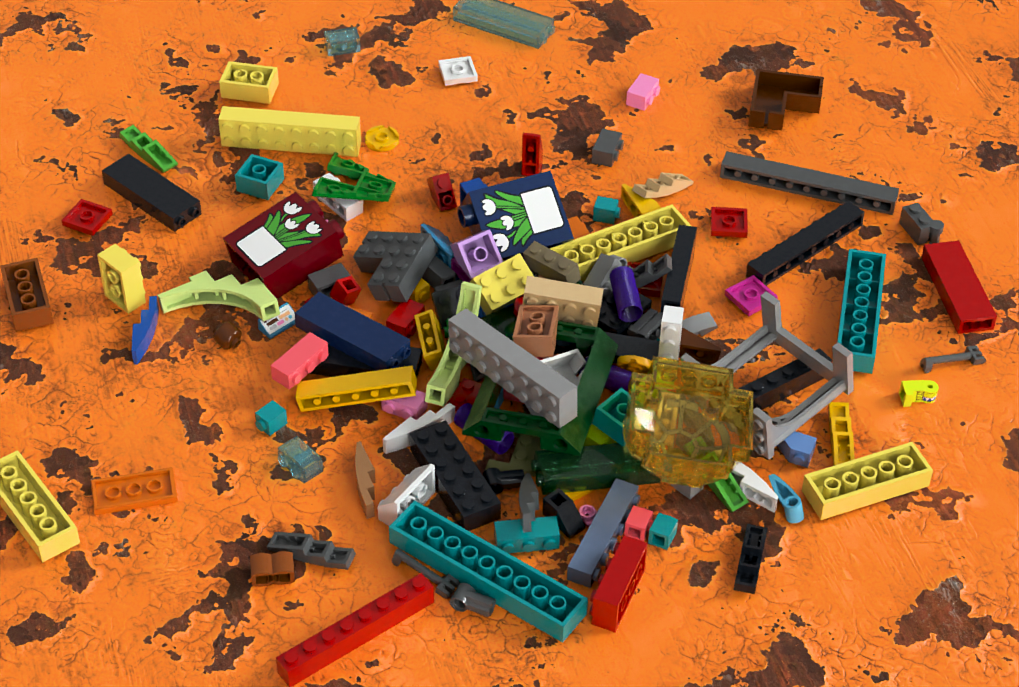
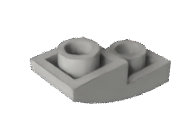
(700, 324)

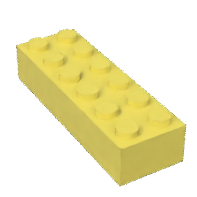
(866, 480)
(34, 509)

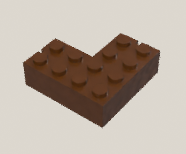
(780, 92)

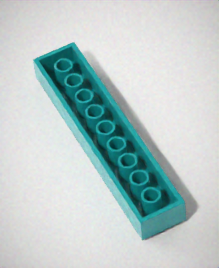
(489, 571)

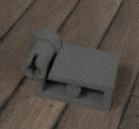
(920, 224)

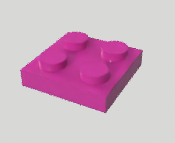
(748, 294)

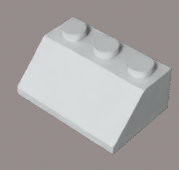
(415, 486)

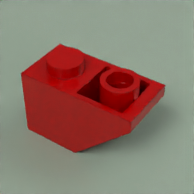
(442, 191)

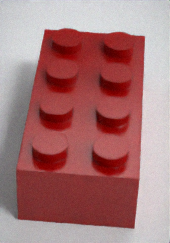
(618, 583)

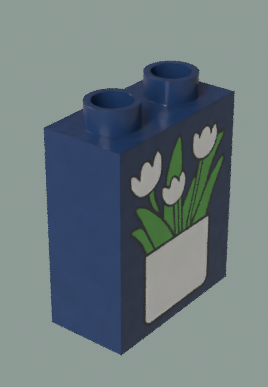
(518, 214)

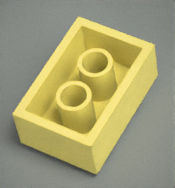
(249, 82)
(122, 278)
(502, 284)

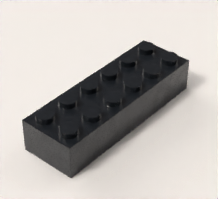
(456, 476)

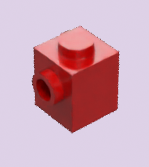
(345, 290)

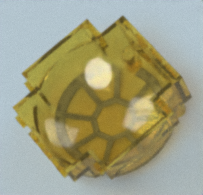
(688, 422)

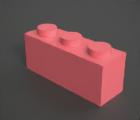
(299, 360)

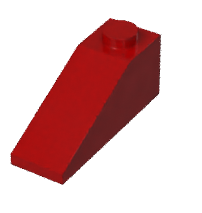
(531, 154)

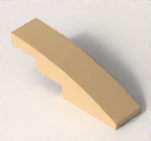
(665, 185)

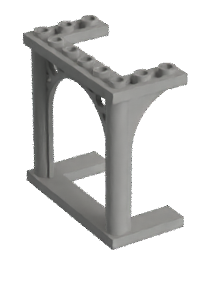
(839, 376)

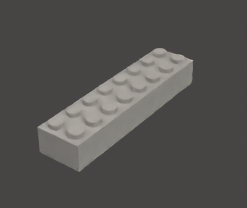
(513, 368)

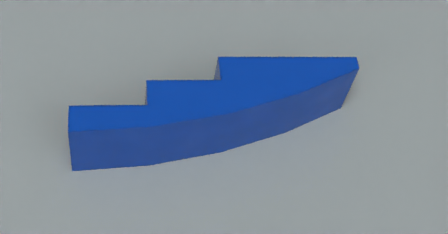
(144, 331)

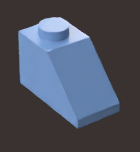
(798, 448)

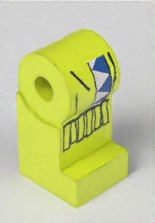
(918, 391)

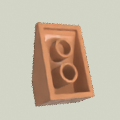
(537, 329)

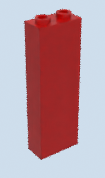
(958, 287)

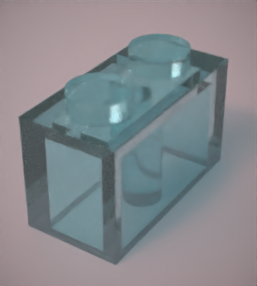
(342, 41)
(300, 459)

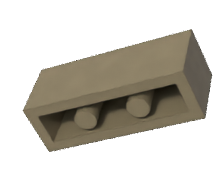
(551, 264)

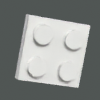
(457, 70)

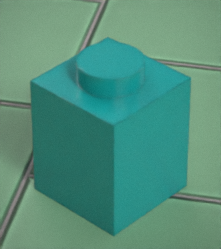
(606, 210)
(271, 418)
(663, 531)

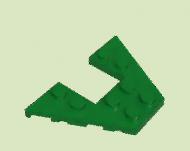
(367, 188)

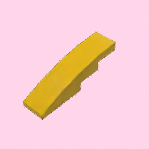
(840, 432)

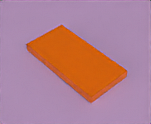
(133, 491)

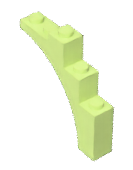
(228, 291)
(447, 375)

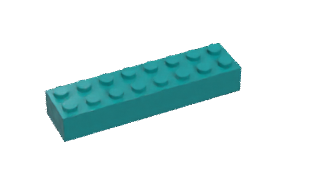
(861, 307)

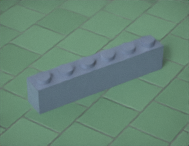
(603, 533)

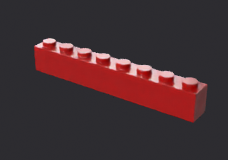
(355, 630)

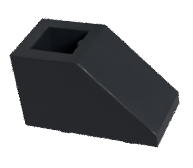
(567, 515)

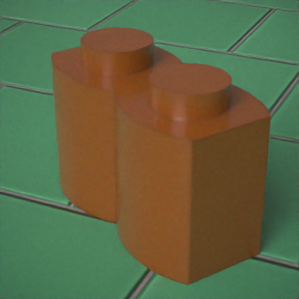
(272, 568)

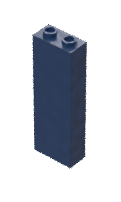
(352, 332)

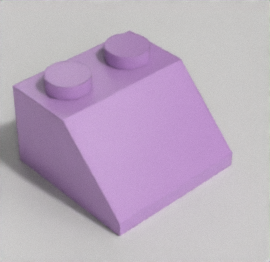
(477, 253)

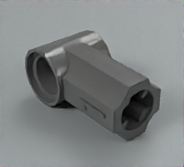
(467, 598)

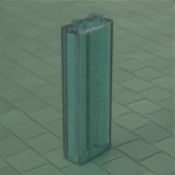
(505, 21)

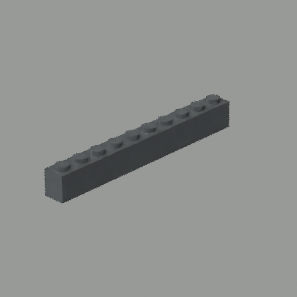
(809, 182)

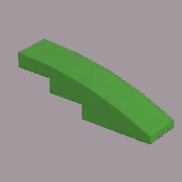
(148, 149)
(729, 493)

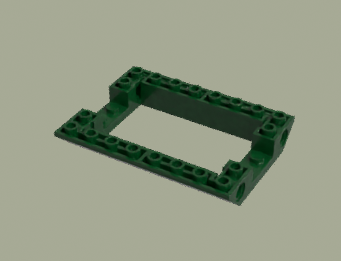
(492, 423)

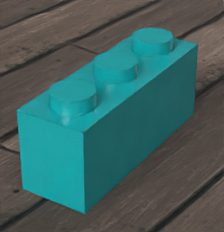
(511, 539)

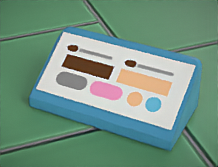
(278, 324)

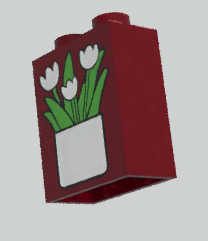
(285, 244)

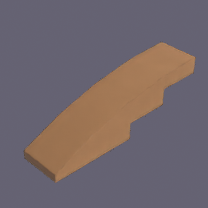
(365, 478)

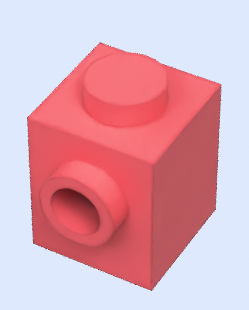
(638, 523)

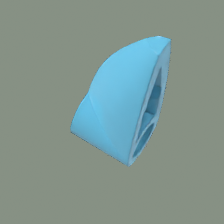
(788, 499)

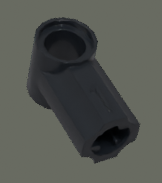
(503, 480)

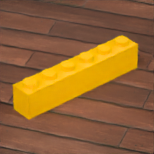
(356, 388)

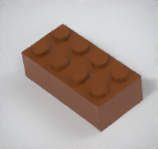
(26, 294)

